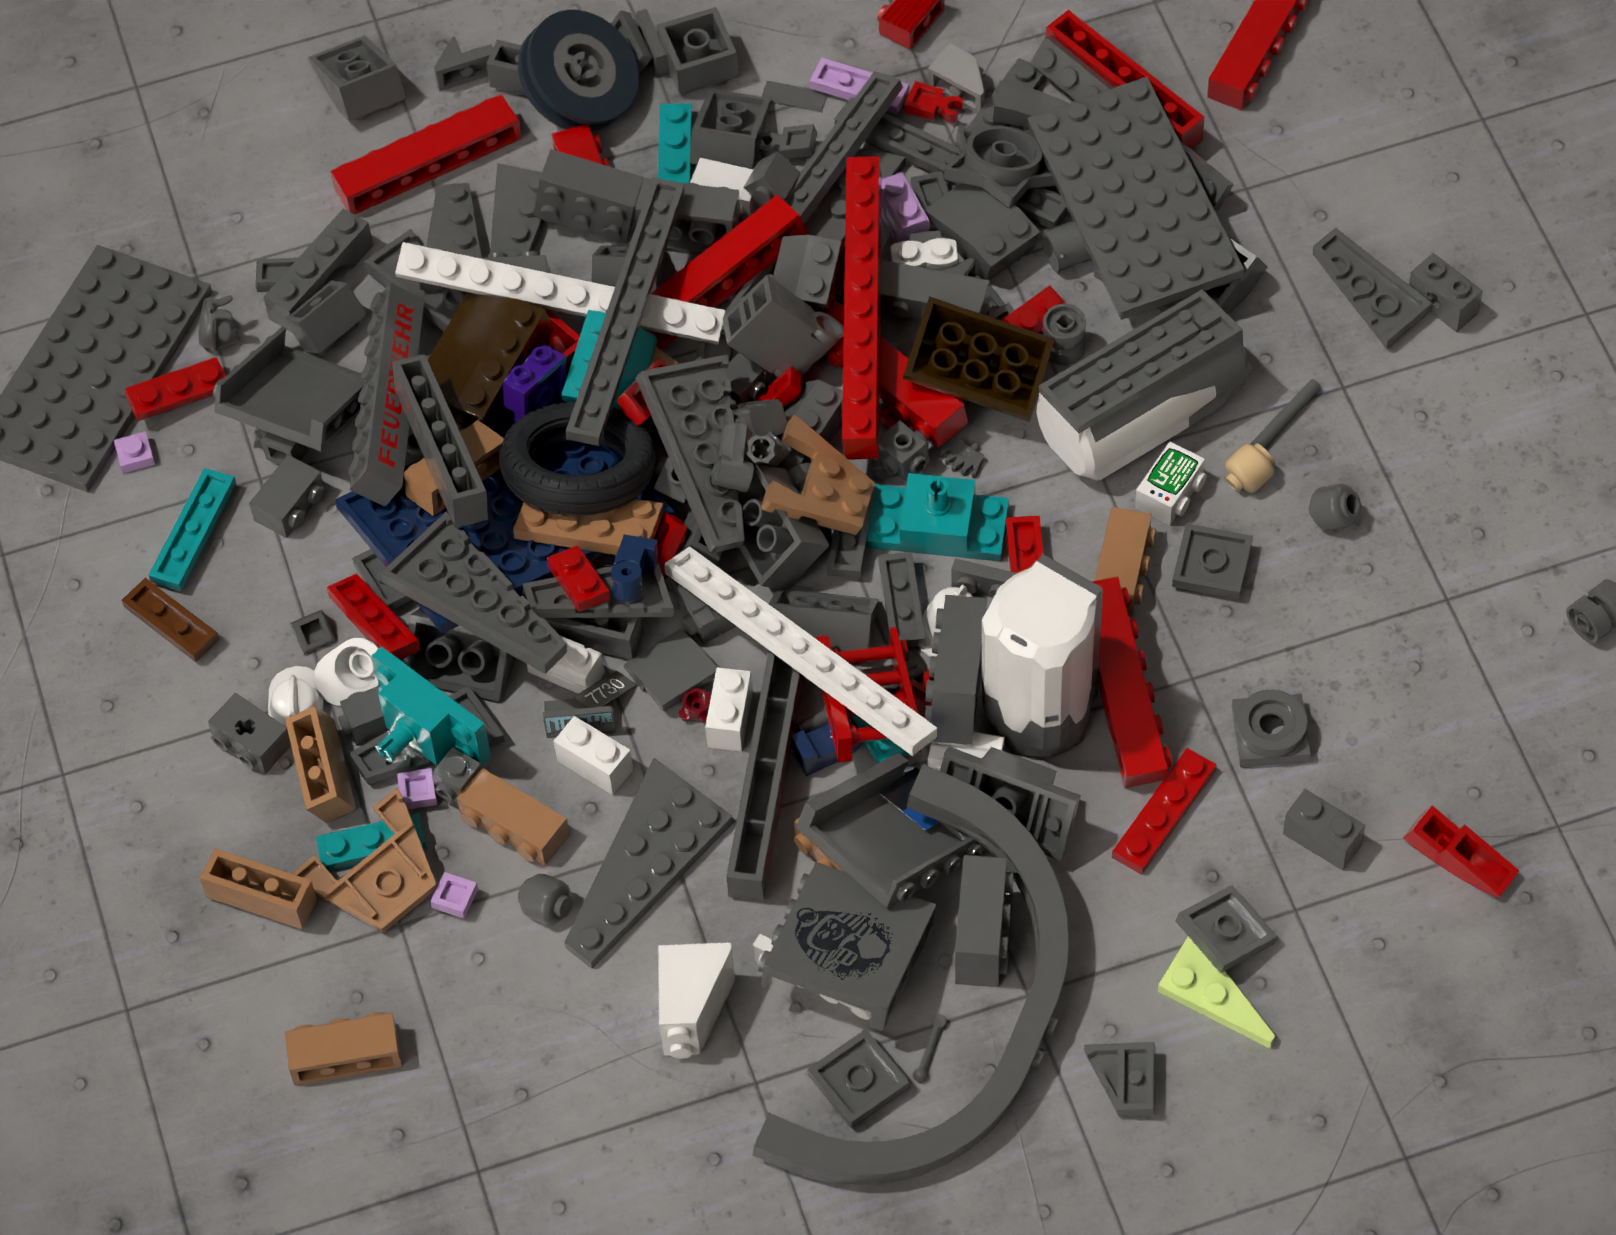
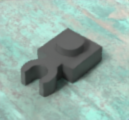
(792, 143)

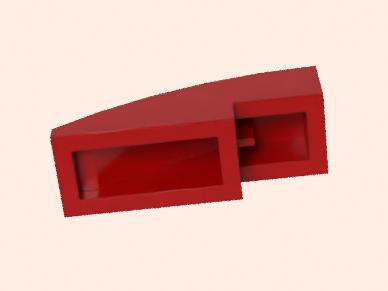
(1460, 852)

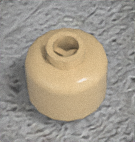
(1249, 468)

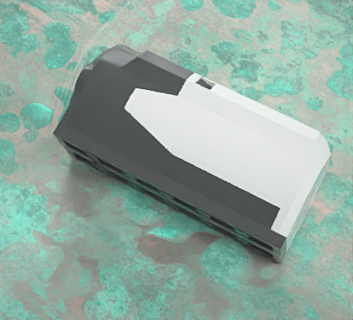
(1143, 387)
(1041, 658)

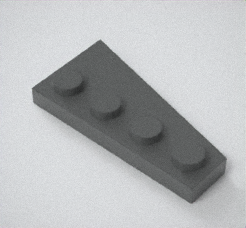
(453, 224)

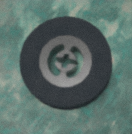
(550, 72)

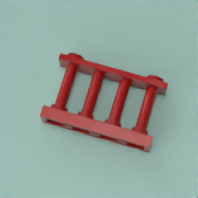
(838, 715)

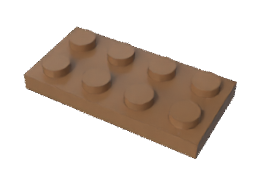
(590, 532)

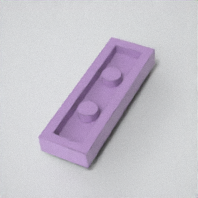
(847, 81)

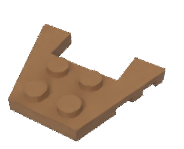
(834, 487)
(387, 880)

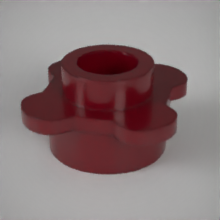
(695, 697)

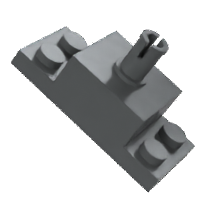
(1023, 790)

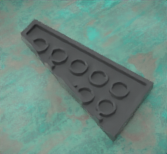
(689, 412)
(468, 589)
(655, 845)

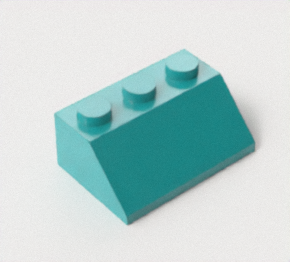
(638, 359)

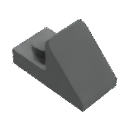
(460, 68)

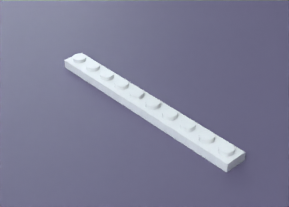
(551, 291)
(801, 651)

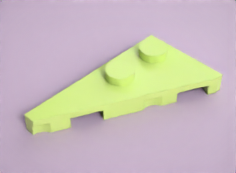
(1201, 987)

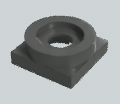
(1261, 748)

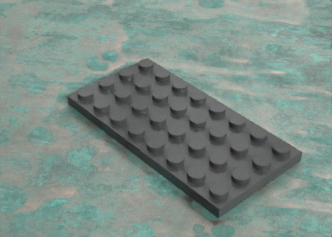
(1135, 198)
(104, 336)

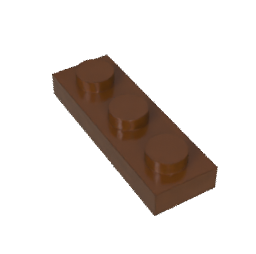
(170, 619)

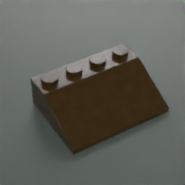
(480, 351)
(978, 358)

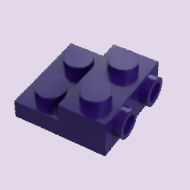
(535, 382)

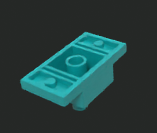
(938, 518)
(423, 715)

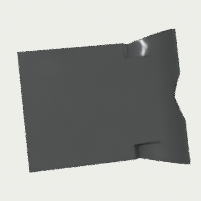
(779, 329)

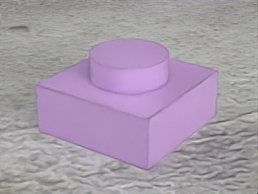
(134, 452)
(417, 788)
(454, 895)

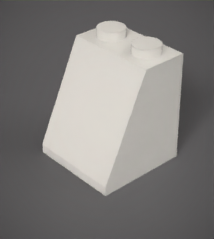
(692, 993)

